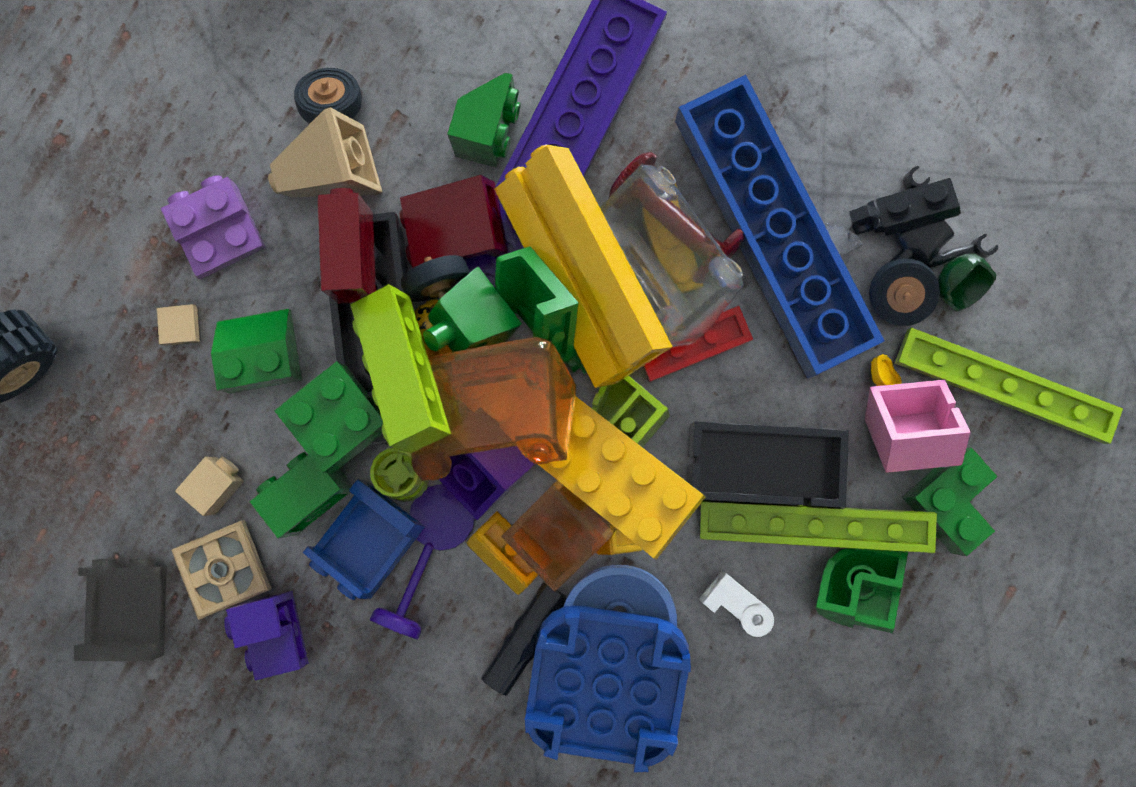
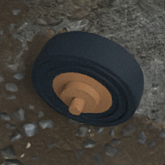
(327, 89)
(434, 277)
(904, 292)

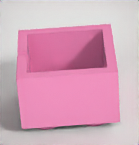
(916, 426)

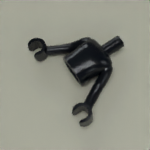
(927, 240)

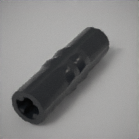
(520, 642)

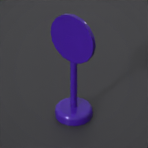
(446, 527)

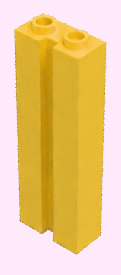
(568, 231)

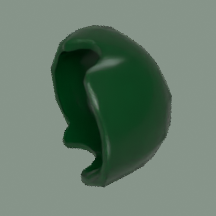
(965, 281)

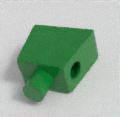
(470, 316)

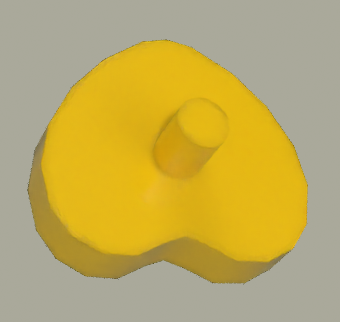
(884, 372)

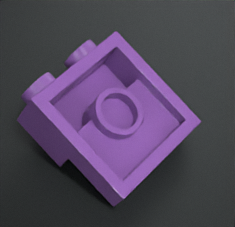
(212, 226)

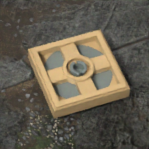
(221, 569)

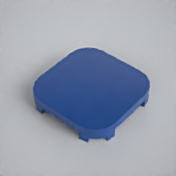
(607, 686)

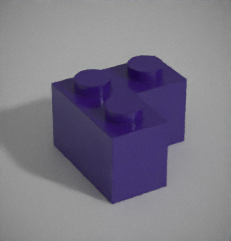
(271, 634)

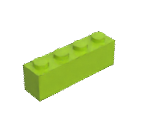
(399, 370)

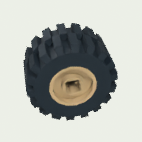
(24, 353)

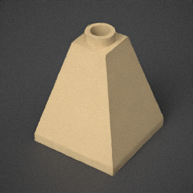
(325, 157)

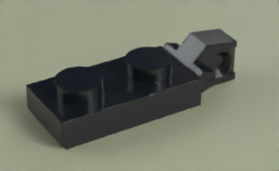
(907, 209)

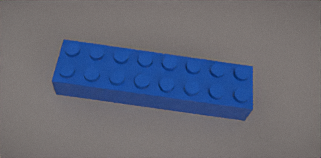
(780, 227)

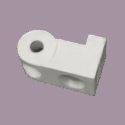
(749, 611)

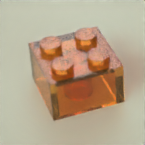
(558, 535)

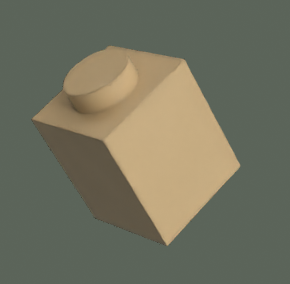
(210, 485)

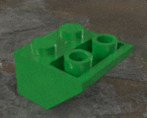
(483, 120)

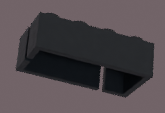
(769, 464)

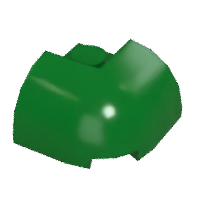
(862, 588)

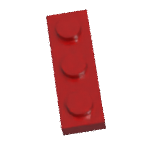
(725, 334)

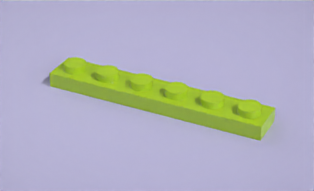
(1009, 386)
(819, 526)

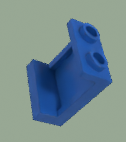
(364, 542)

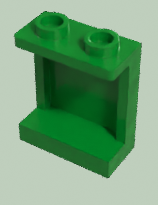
(538, 298)

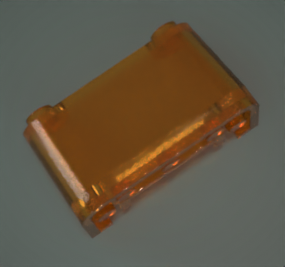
(499, 400)

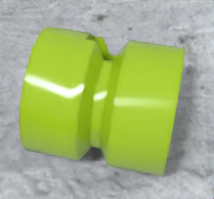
(395, 477)

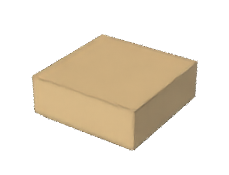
(178, 325)

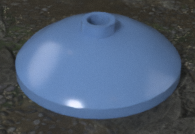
(625, 587)

